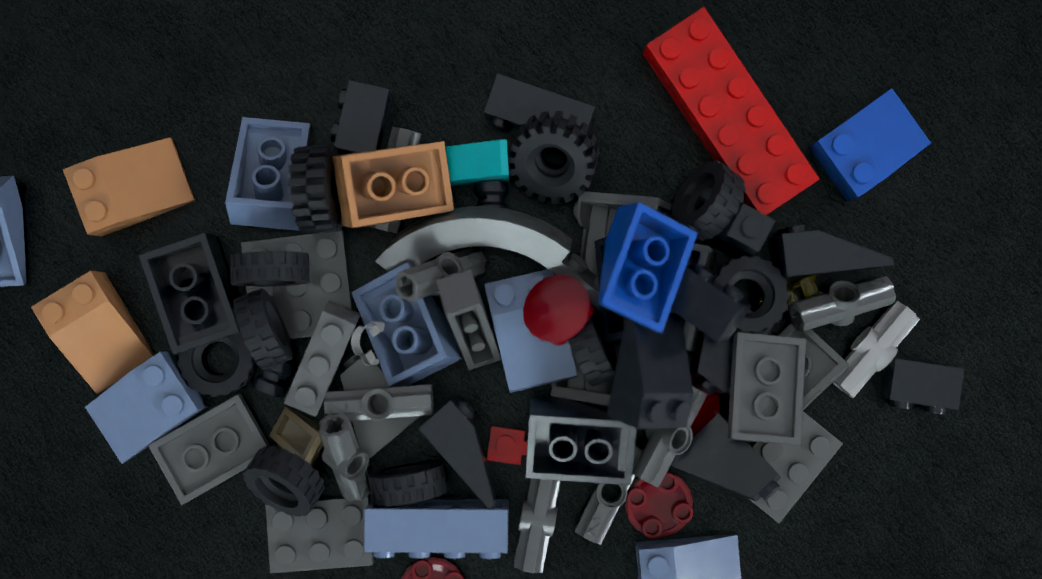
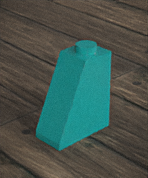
(478, 162)

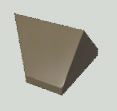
(298, 435)

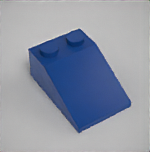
(869, 145)
(644, 264)

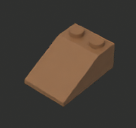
(393, 184)
(128, 186)
(93, 330)

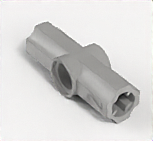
(875, 347)

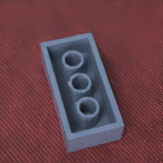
(437, 527)

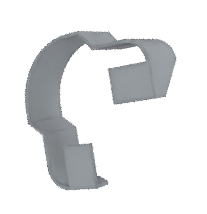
(376, 328)

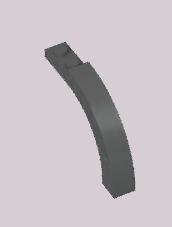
(491, 228)

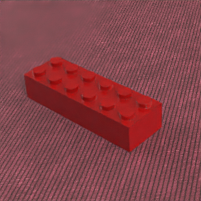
(729, 111)

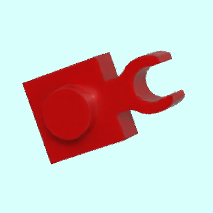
(506, 445)

